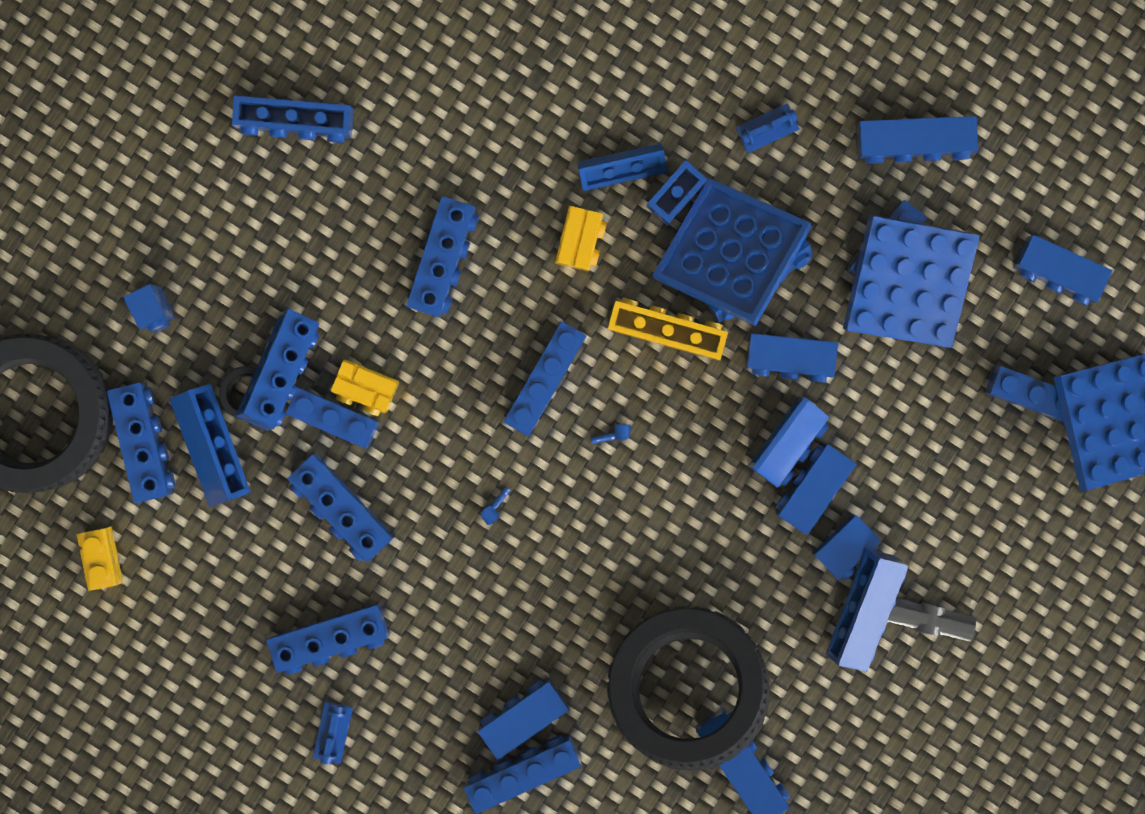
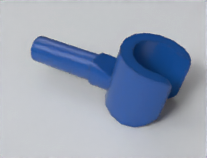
(622, 432)
(489, 514)

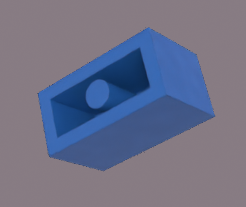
(676, 192)
(150, 308)
(846, 547)

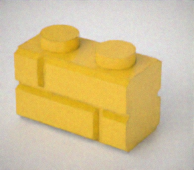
(579, 239)
(365, 387)
(100, 558)

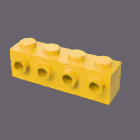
(666, 330)

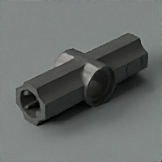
(933, 619)

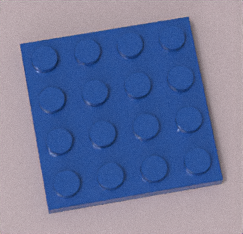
(732, 251)
(910, 281)
(1105, 420)

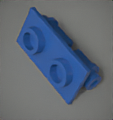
(768, 128)
(332, 733)

